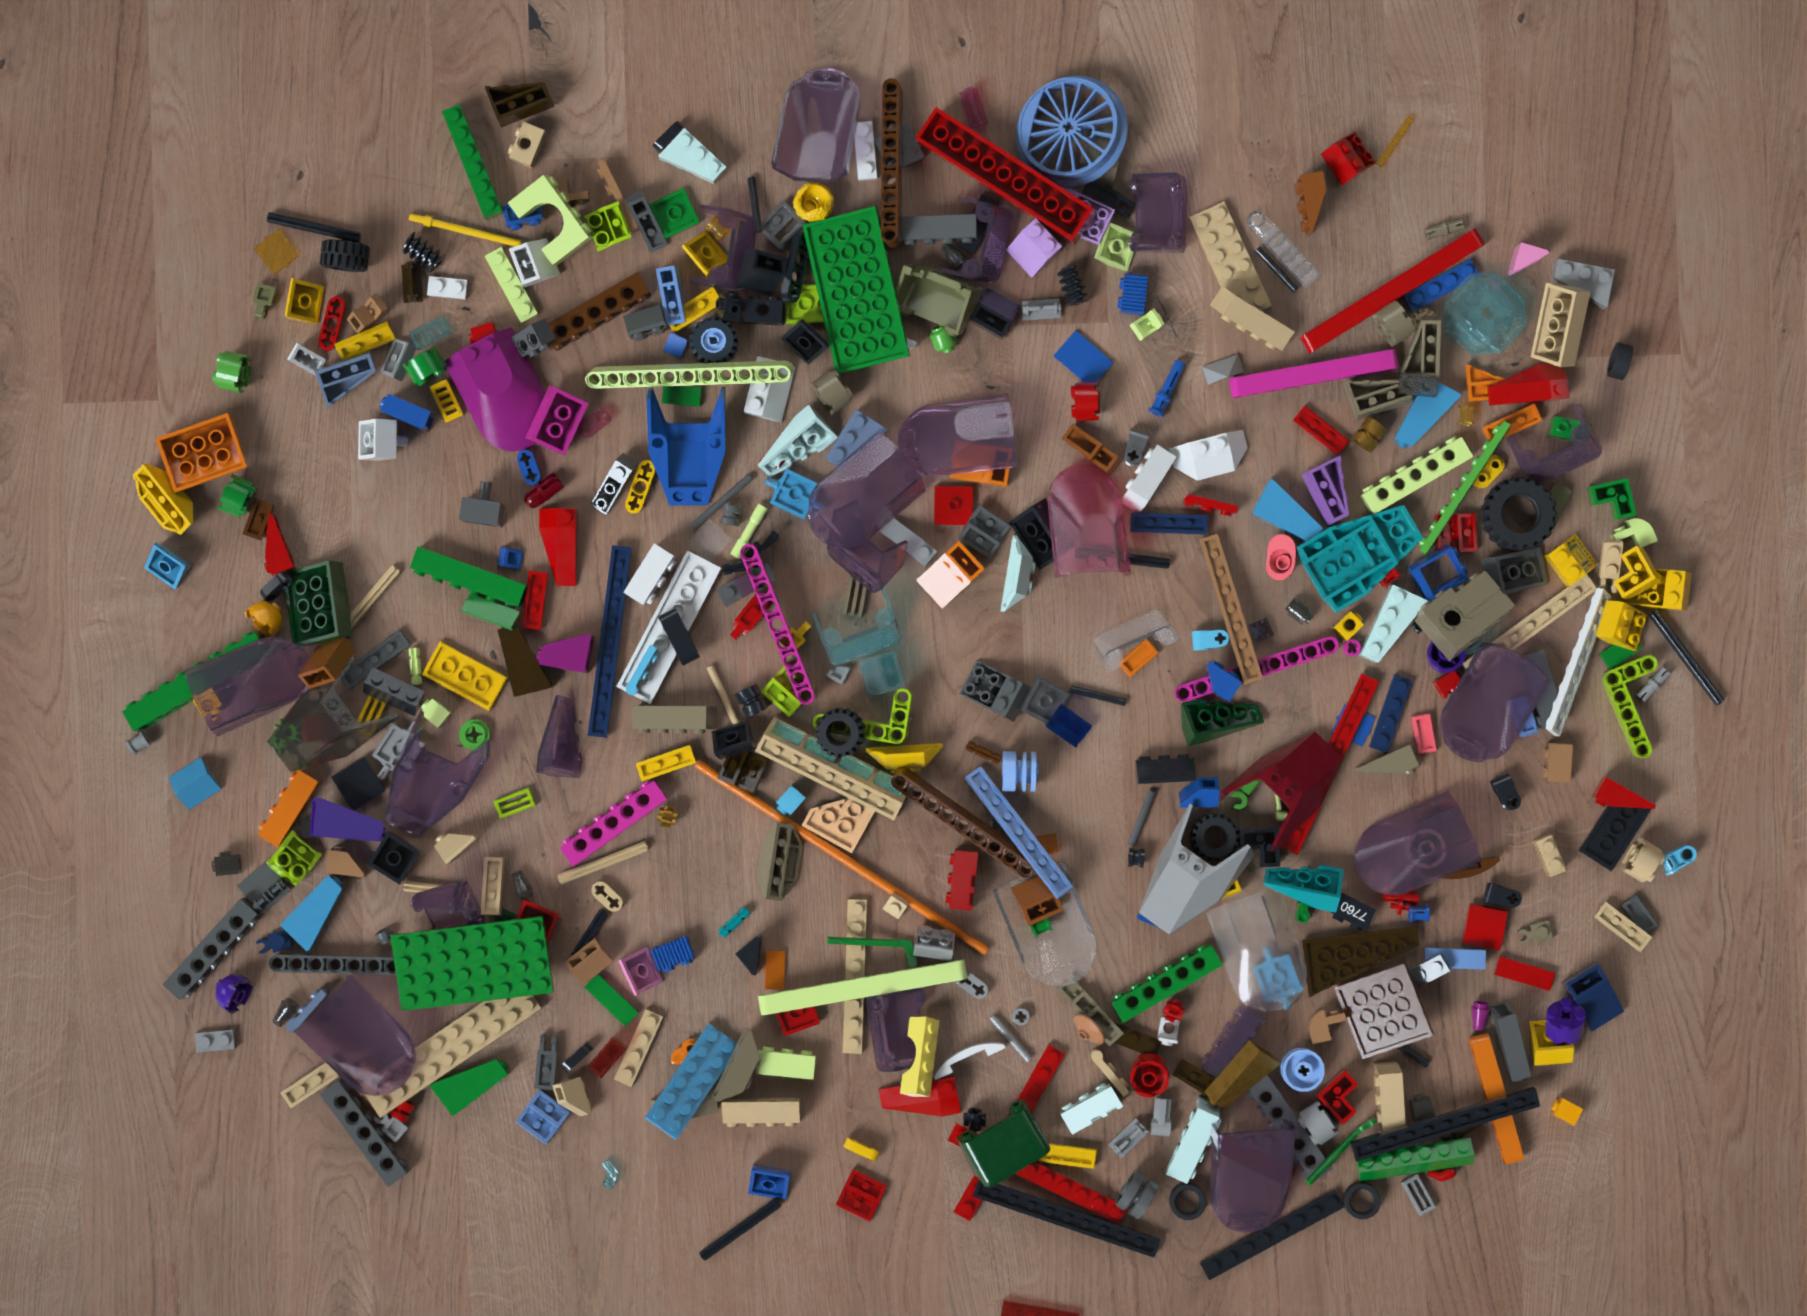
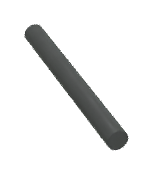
(720, 502)

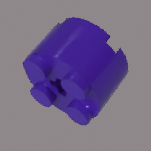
(1565, 1021)

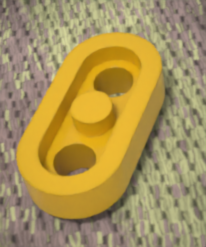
(1489, 472)

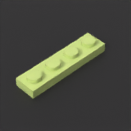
(511, 285)

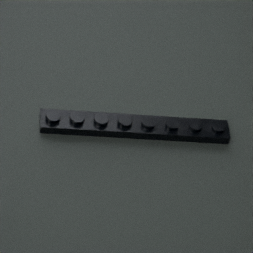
(1271, 1235)

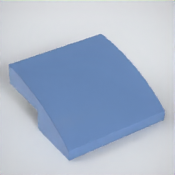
(542, 1117)

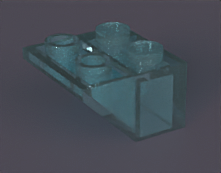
(881, 673)

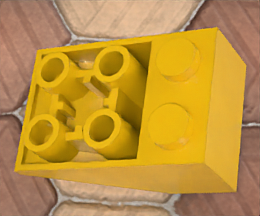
(1668, 594)

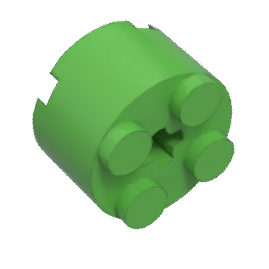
(232, 371)

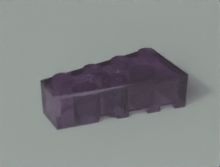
(1233, 1039)

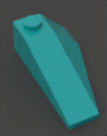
(1314, 886)

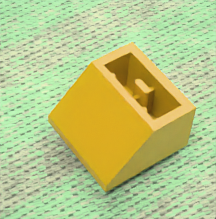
(1621, 625)

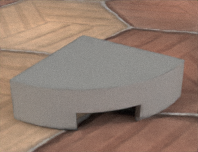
(839, 674)

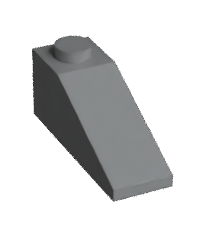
(916, 546)

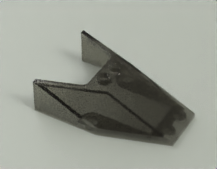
(322, 728)

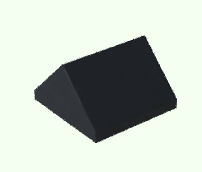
(805, 341)
(733, 740)
(750, 954)

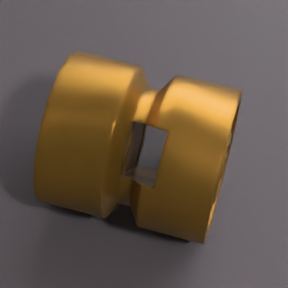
(1369, 434)

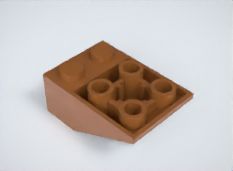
(1311, 192)

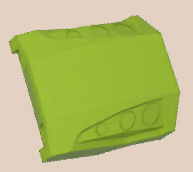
(608, 226)
(293, 859)

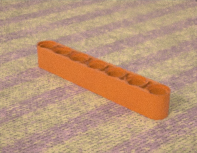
(1492, 1088)

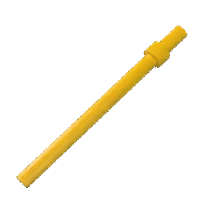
(428, 221)

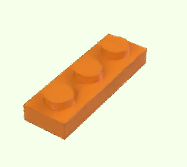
(1519, 421)

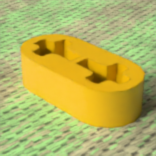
(861, 1149)

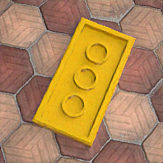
(464, 676)

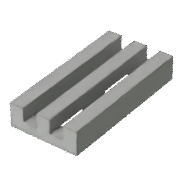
(1410, 1180)

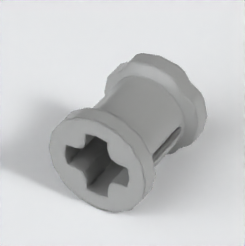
(138, 743)

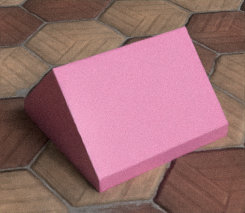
(1524, 256)
(640, 971)

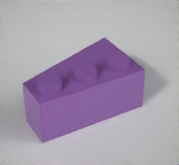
(1327, 490)

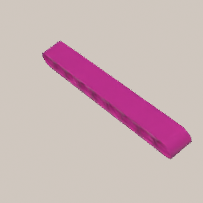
(1314, 373)
(777, 633)
(1282, 657)

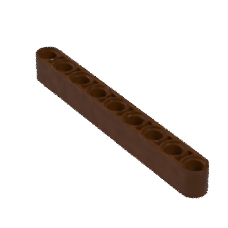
(889, 154)
(960, 813)

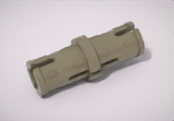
(1444, 229)

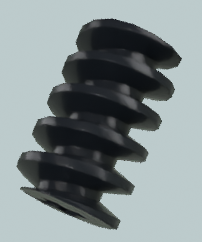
(422, 253)
(1072, 285)

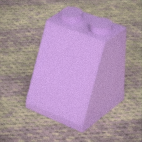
(1034, 248)

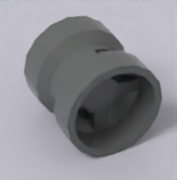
(731, 515)

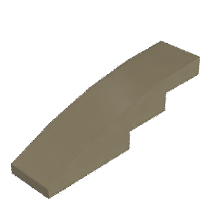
(1087, 1006)

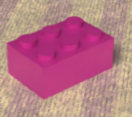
(556, 420)

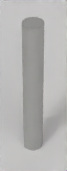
(1011, 1039)

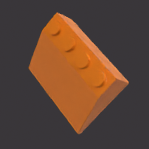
(202, 452)

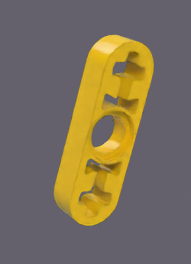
(631, 498)

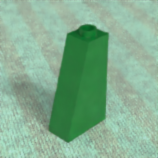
(466, 1086)

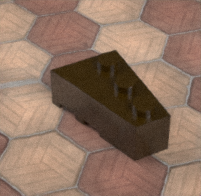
(518, 101)

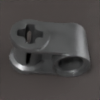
(1135, 444)

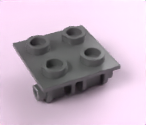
(263, 888)

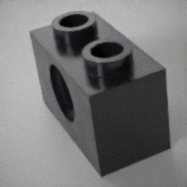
(773, 317)

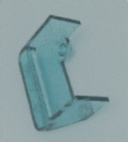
(862, 644)

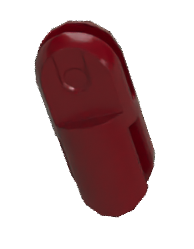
(543, 491)

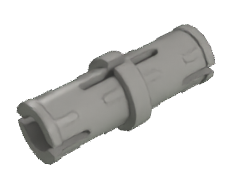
(1653, 684)

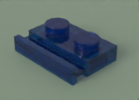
(1068, 725)

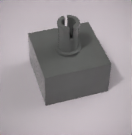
(482, 509)

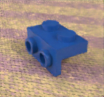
(516, 223)

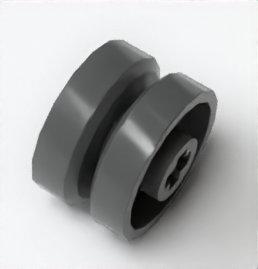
(1137, 1193)

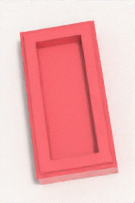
(1424, 733)

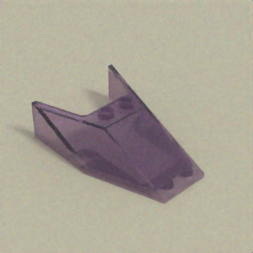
(428, 785)

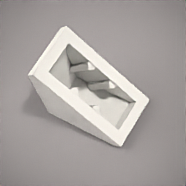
(306, 359)

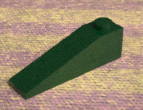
(1211, 720)

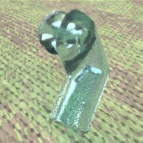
(611, 1175)

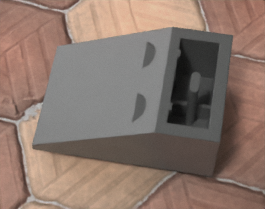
(995, 690)

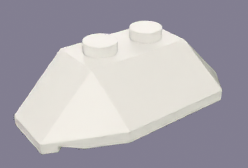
(1210, 455)

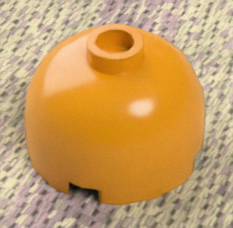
(265, 617)

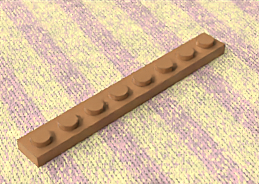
(1231, 609)

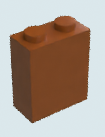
(326, 662)

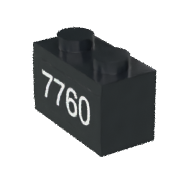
(1354, 912)

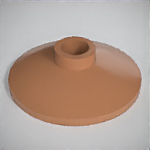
(1088, 1029)

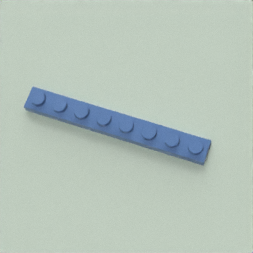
(1019, 832)

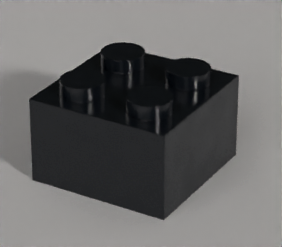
(395, 857)

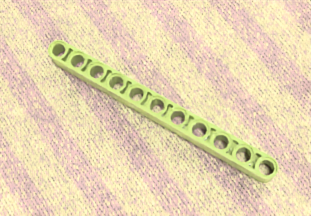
(697, 369)
(862, 987)

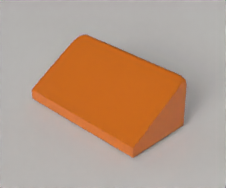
(774, 969)

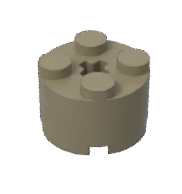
(1393, 323)
(831, 392)

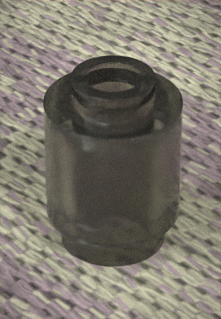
(1299, 611)

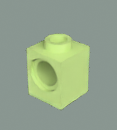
(435, 712)

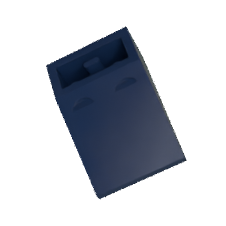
(1594, 994)

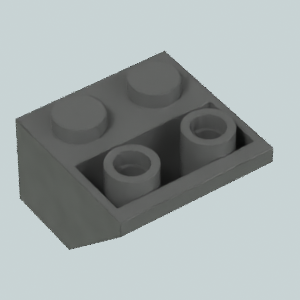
(645, 323)

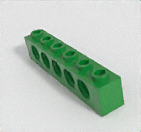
(1211, 963)

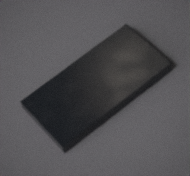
(1612, 834)

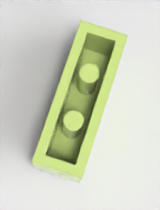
(786, 1063)

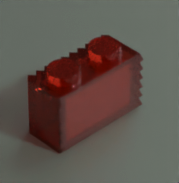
(607, 1056)

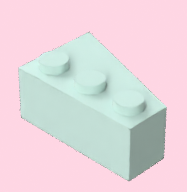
(1090, 1107)

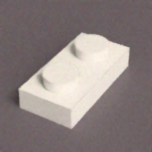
(447, 287)

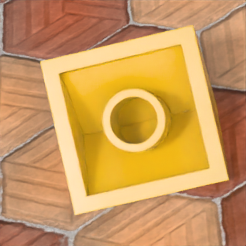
(705, 253)
(304, 301)

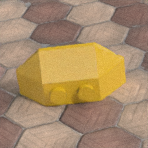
(155, 491)
(906, 756)

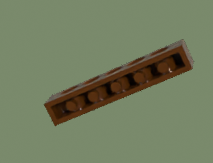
(600, 301)

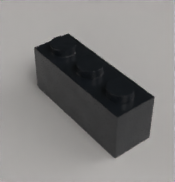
(393, 691)

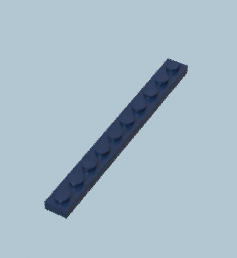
(609, 641)

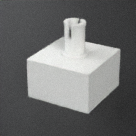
(379, 439)

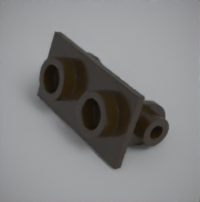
(412, 283)

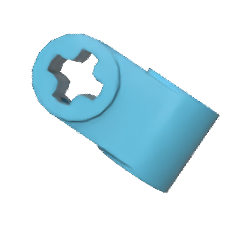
(1206, 639)
(1676, 859)

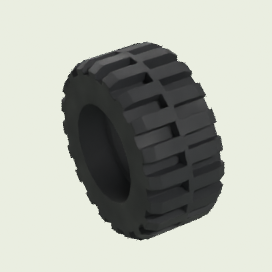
(1543, 506)

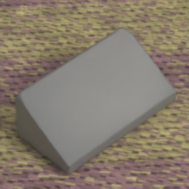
(398, 354)

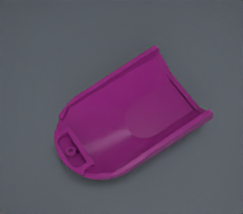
(498, 389)

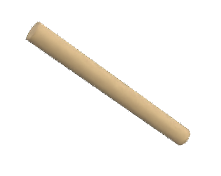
(723, 695)

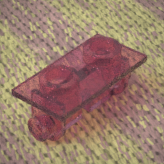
(973, 107)

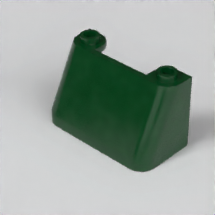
(1004, 1146)

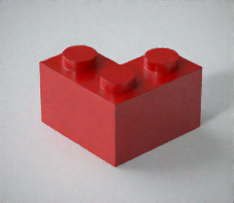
(1333, 1095)

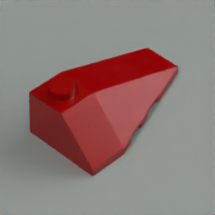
(1536, 384)
(559, 537)

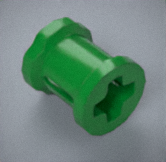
(1041, 927)

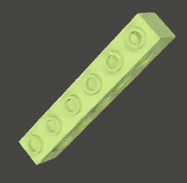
(1460, 454)

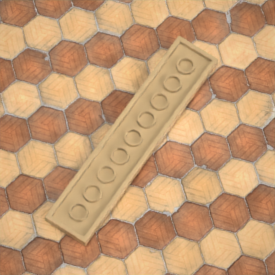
(457, 1044)

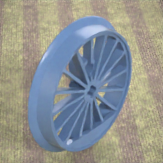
(1103, 162)

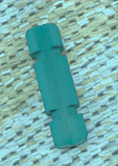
(731, 924)

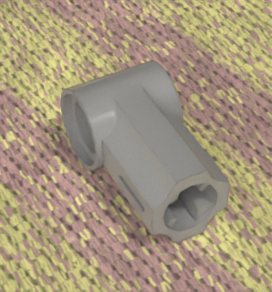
(1161, 1117)

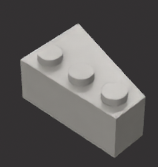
(1587, 277)

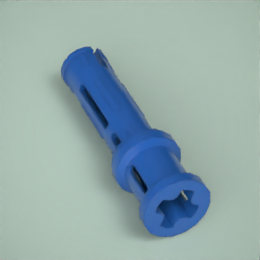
(1163, 397)

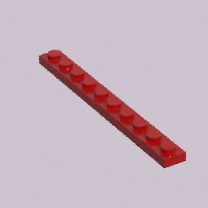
(1339, 742)
(1030, 1094)
(1061, 1185)

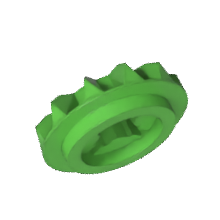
(467, 728)

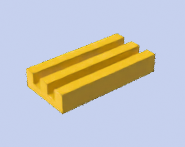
(365, 708)

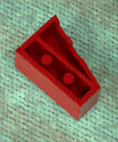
(962, 880)

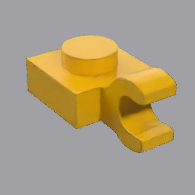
(797, 635)

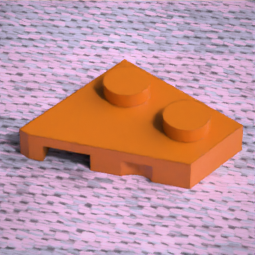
(1477, 383)

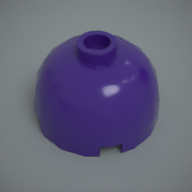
(1440, 662)
(232, 992)

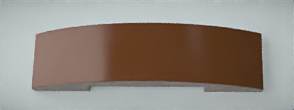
(1484, 865)

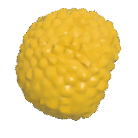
(813, 202)

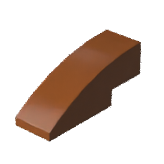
(1091, 449)

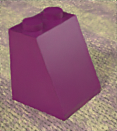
(568, 654)

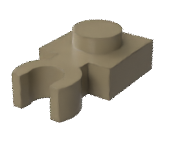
(1538, 932)

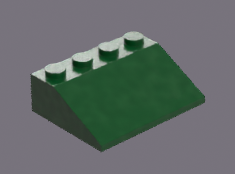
(318, 604)

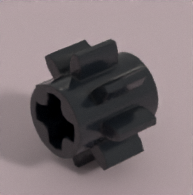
(974, 1119)

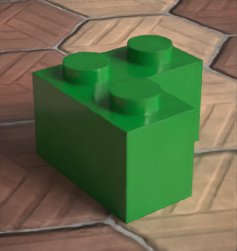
(1617, 494)

